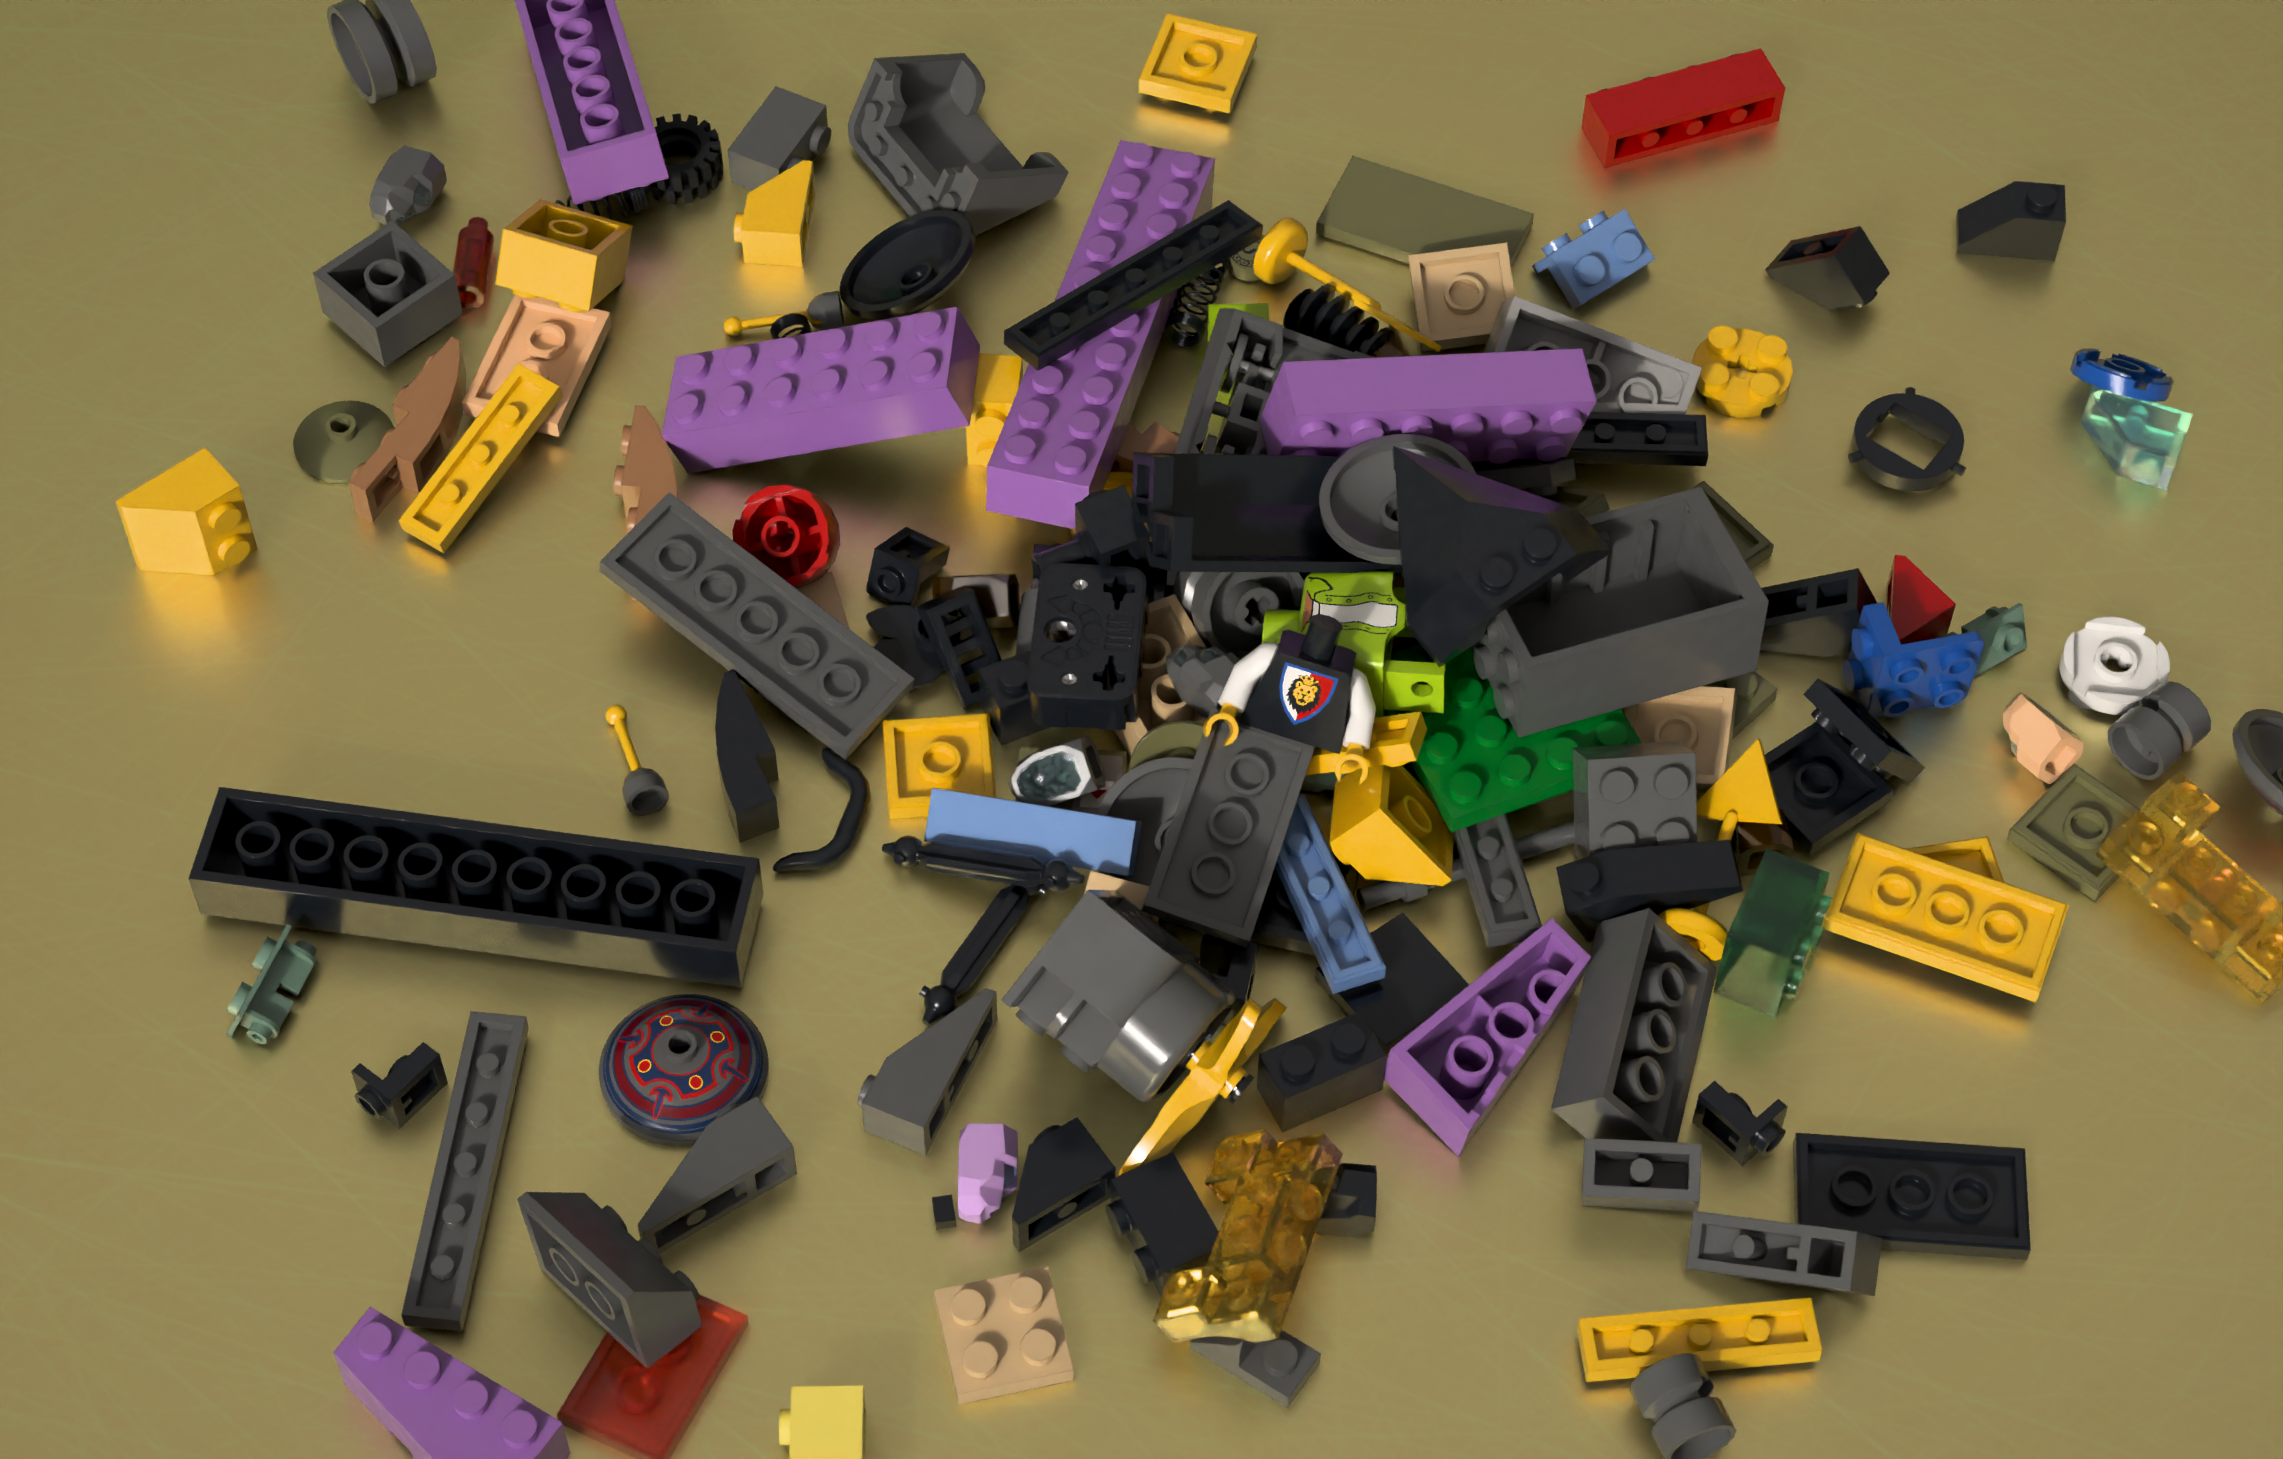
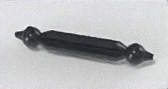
(983, 863)
(977, 950)

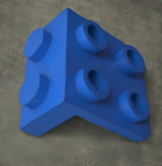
(1907, 676)

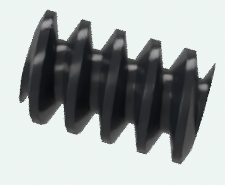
(1330, 321)

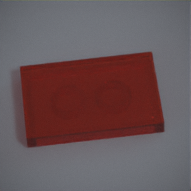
(651, 1408)

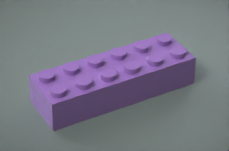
(592, 96)
(822, 390)
(1479, 403)

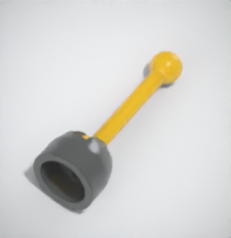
(823, 313)
(643, 787)

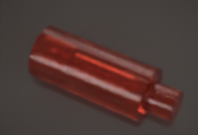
(473, 262)

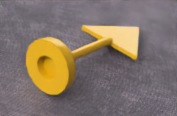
(1283, 253)
(1737, 796)

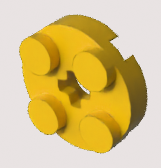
(1746, 349)

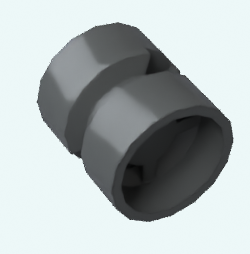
(2159, 730)
(1684, 1414)

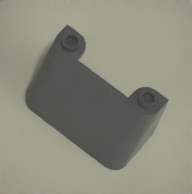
(933, 150)

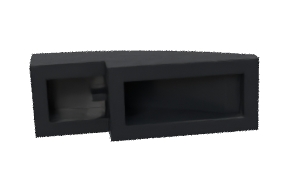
(745, 762)

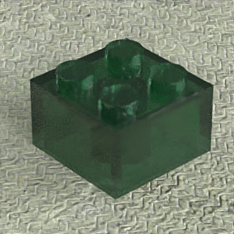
(1774, 934)

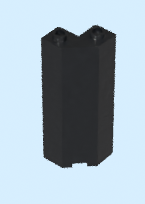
(1238, 514)

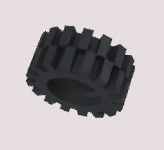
(696, 174)

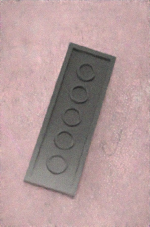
(757, 625)

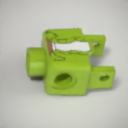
(1370, 617)

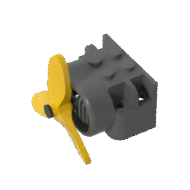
(1141, 1013)

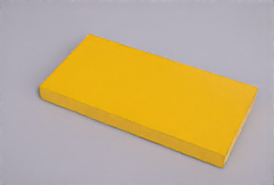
(1946, 917)

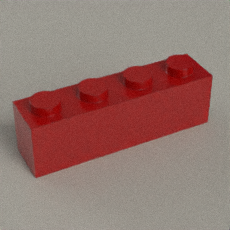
(1682, 107)

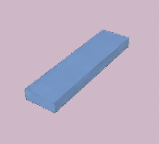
(1035, 829)
(1326, 905)

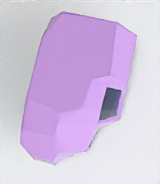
(985, 1169)

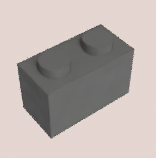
(778, 137)
(1641, 1174)

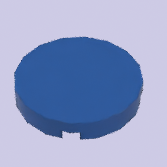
(2122, 375)

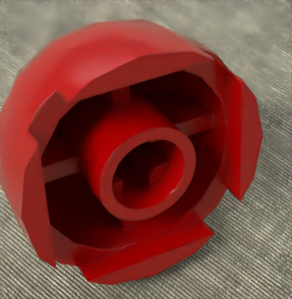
(789, 533)

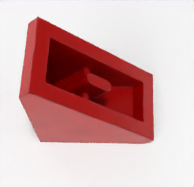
(1916, 604)

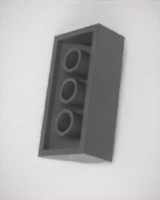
(1634, 1032)

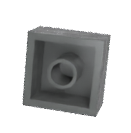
(388, 293)
(1633, 796)

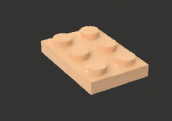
(548, 342)

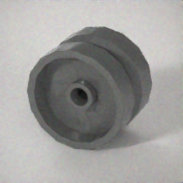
(381, 45)
(1232, 605)

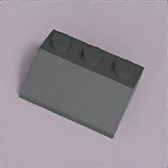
(611, 1273)

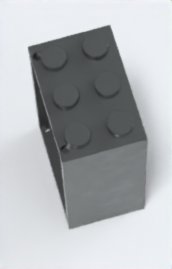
(1639, 625)

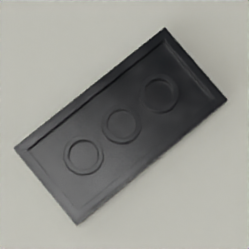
(1915, 1193)

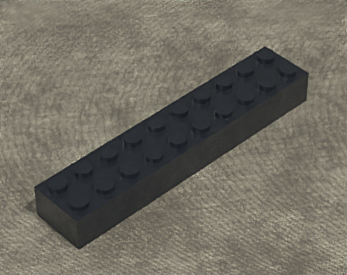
(478, 886)

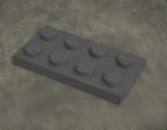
(1228, 831)

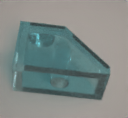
(2136, 435)

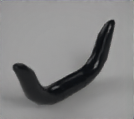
(849, 824)

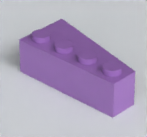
(1479, 1040)
(438, 1401)

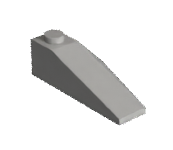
(1622, 372)

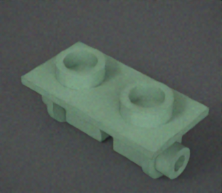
(2002, 635)
(260, 1006)

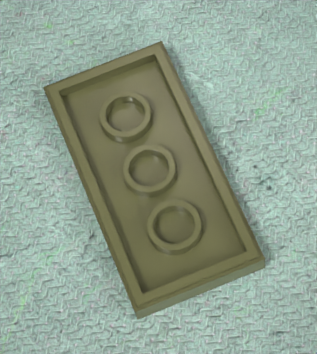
(1412, 215)

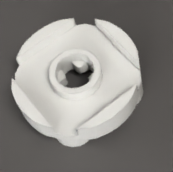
(2096, 686)

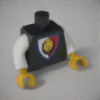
(1303, 692)

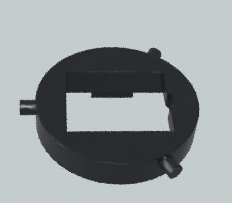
(1925, 418)

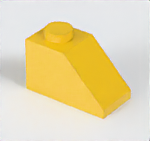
(778, 218)

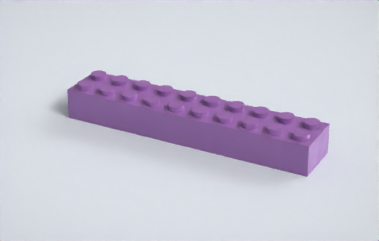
(1077, 409)

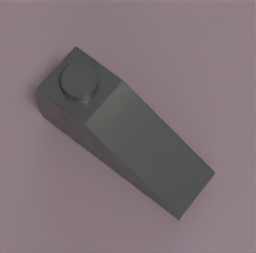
(926, 1074)
(724, 1169)
(1784, 1252)

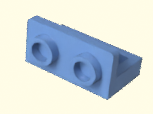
(1596, 259)

